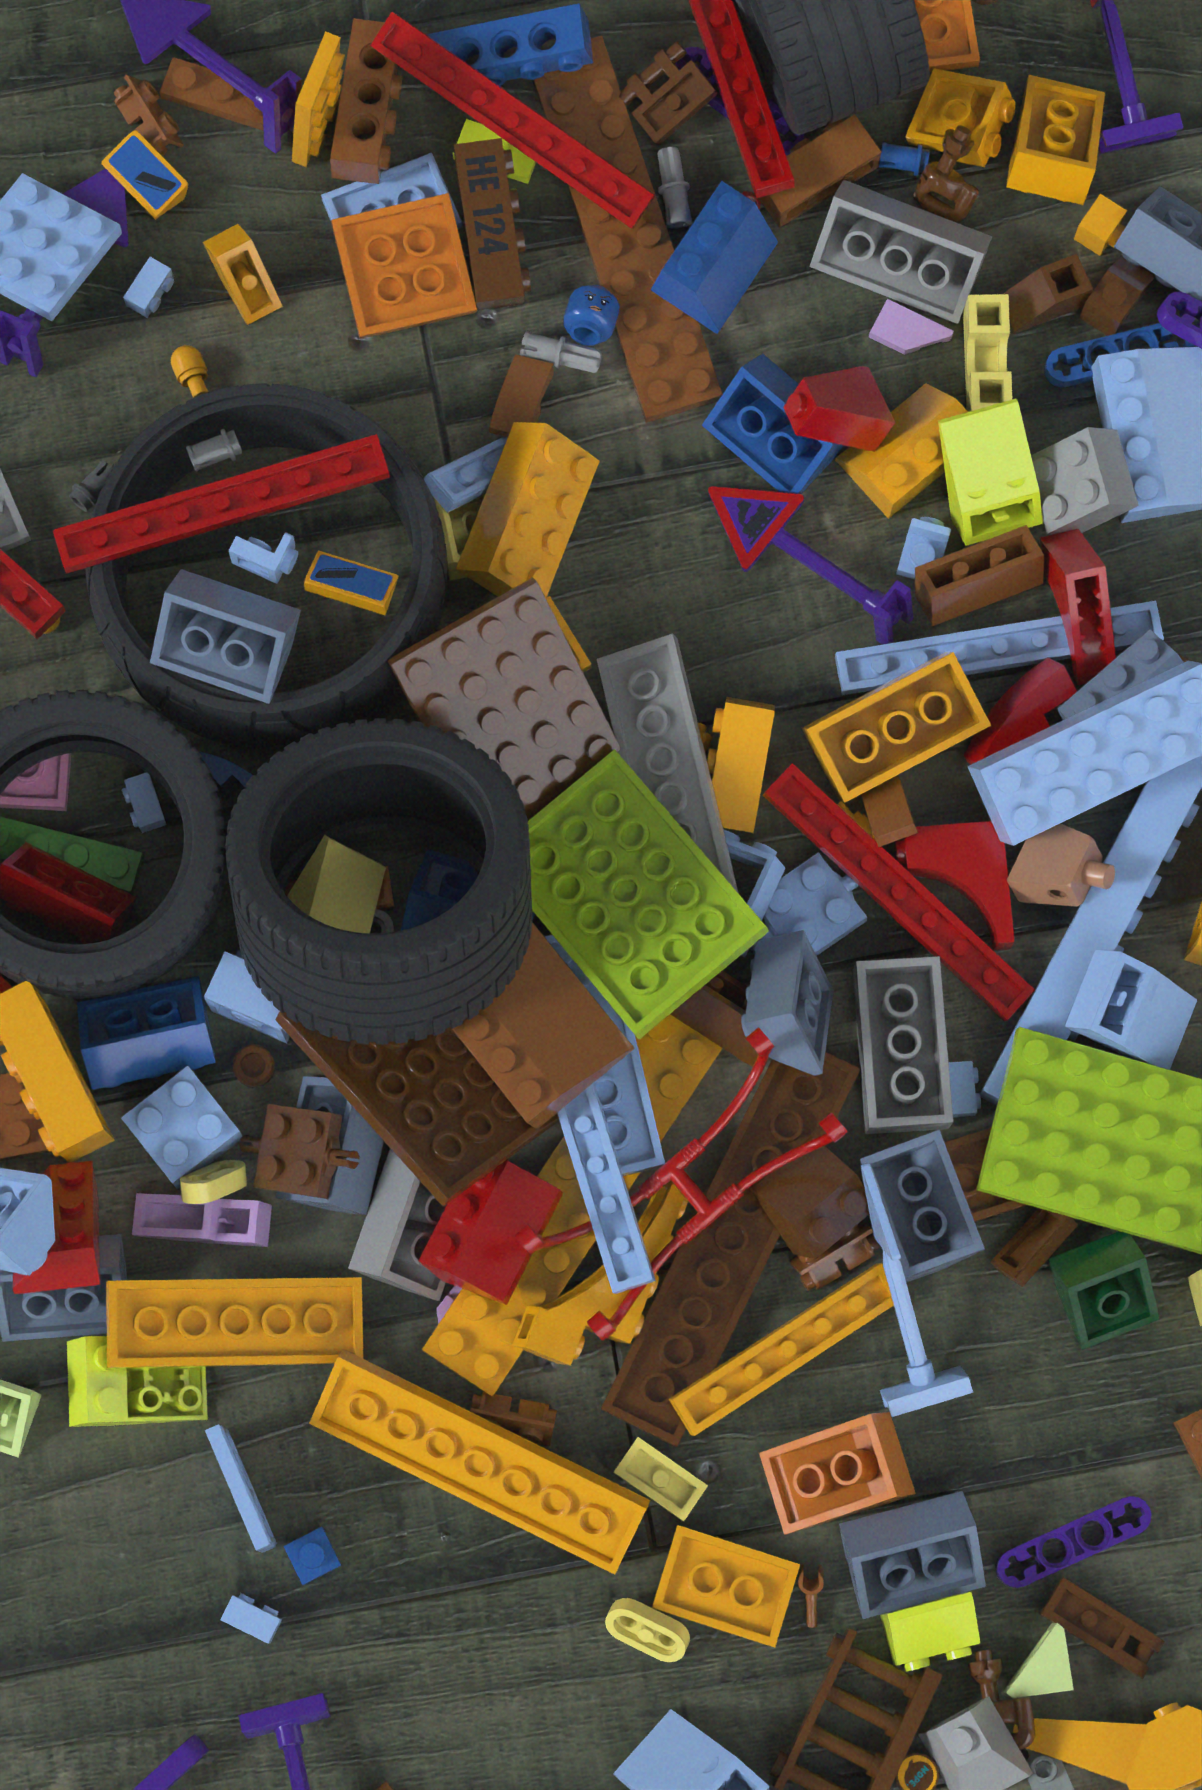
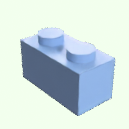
(149, 287)
(145, 803)
(962, 1084)
(251, 1619)

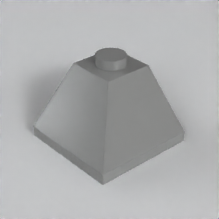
(975, 1750)

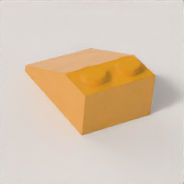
(1056, 140)

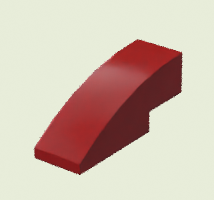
(1022, 709)

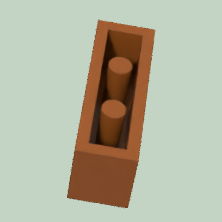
(821, 165)
(979, 575)

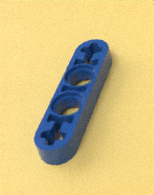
(1112, 343)

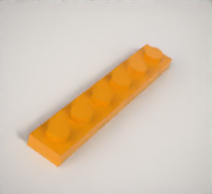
(783, 1350)

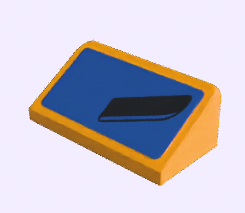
(146, 174)
(350, 582)

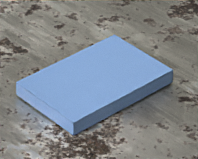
(397, 185)
(241, 1488)

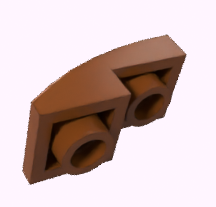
(521, 394)
(889, 812)

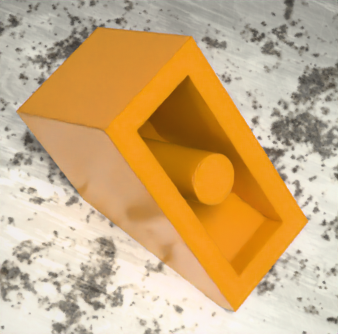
(243, 273)

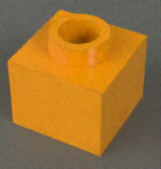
(1101, 225)

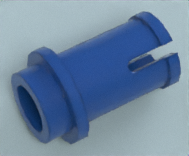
(904, 157)

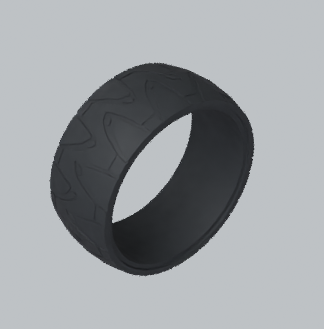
(267, 418)

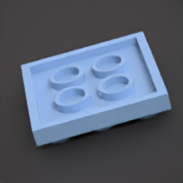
(48, 245)

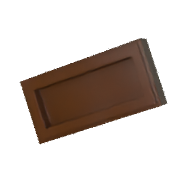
(1033, 1245)

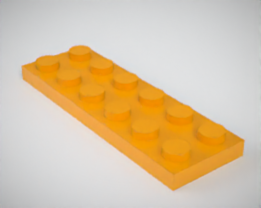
(232, 1321)

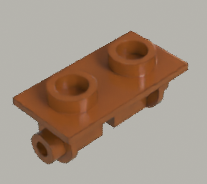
(140, 102)
(853, 1248)
(532, 1422)

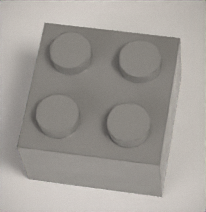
(1083, 481)

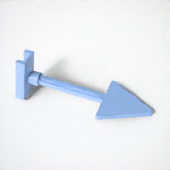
(924, 1385)

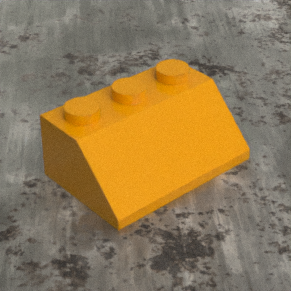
(909, 453)

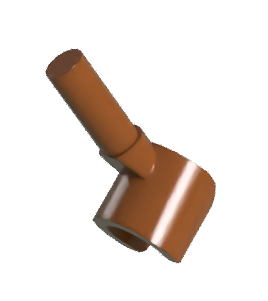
(811, 1588)

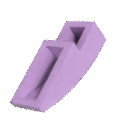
(212, 1222)

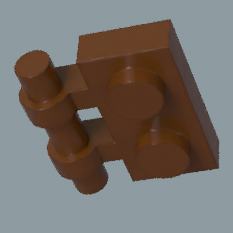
(675, 100)

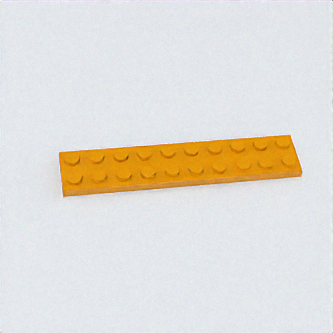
(479, 1332)

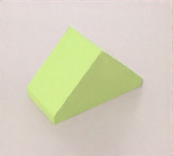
(16, 1415)
(1044, 1669)

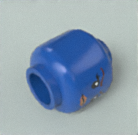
(591, 315)

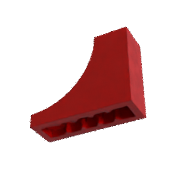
(1083, 601)
(972, 863)

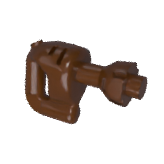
(944, 180)
(1016, 1711)

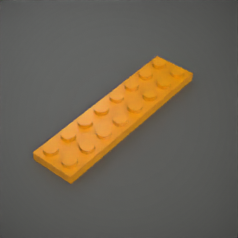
(479, 1461)

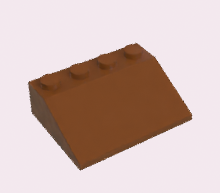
(543, 1036)

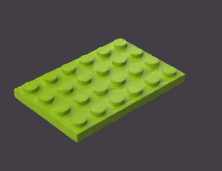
(633, 895)
(1098, 1140)

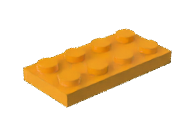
(317, 100)

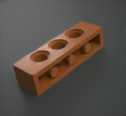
(350, 156)

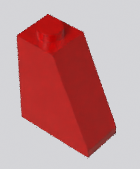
(840, 409)

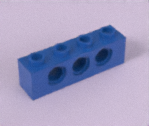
(528, 33)

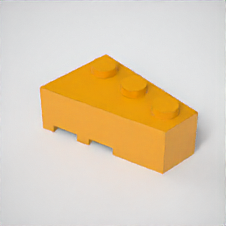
(740, 760)

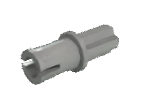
(674, 188)
(561, 352)

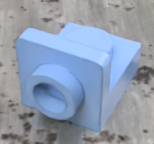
(923, 544)
(257, 557)

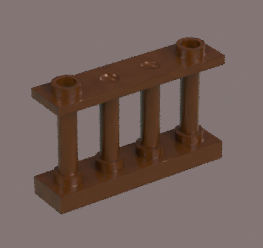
(899, 1727)

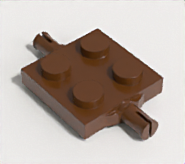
(298, 1151)

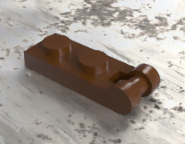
(1100, 1627)

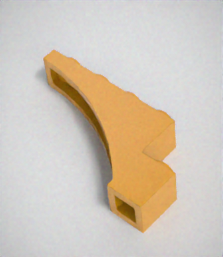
(557, 1327)

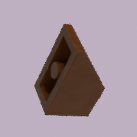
(1116, 296)

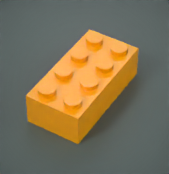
(528, 510)
(896, 726)
(50, 1075)

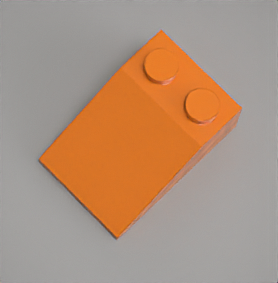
(837, 1472)

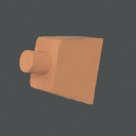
(1059, 868)

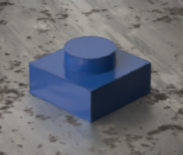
(312, 1555)

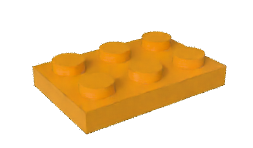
(726, 1586)

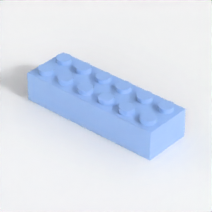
(1093, 755)

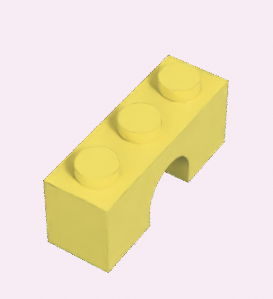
(985, 350)

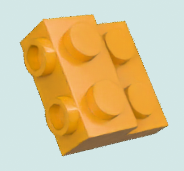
(964, 101)

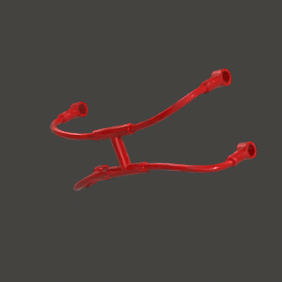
(674, 1171)

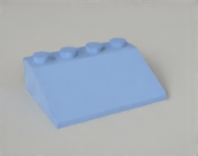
(1157, 411)

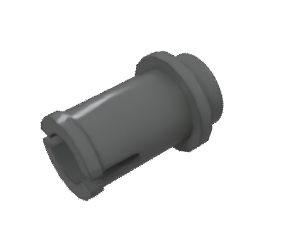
(214, 450)
(87, 492)

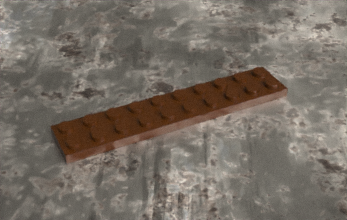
(724, 1261)

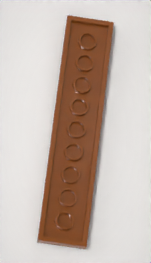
(656, 338)

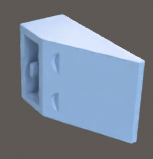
(1131, 1009)
(684, 1759)

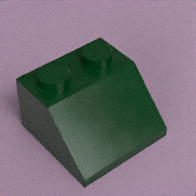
(1105, 1288)

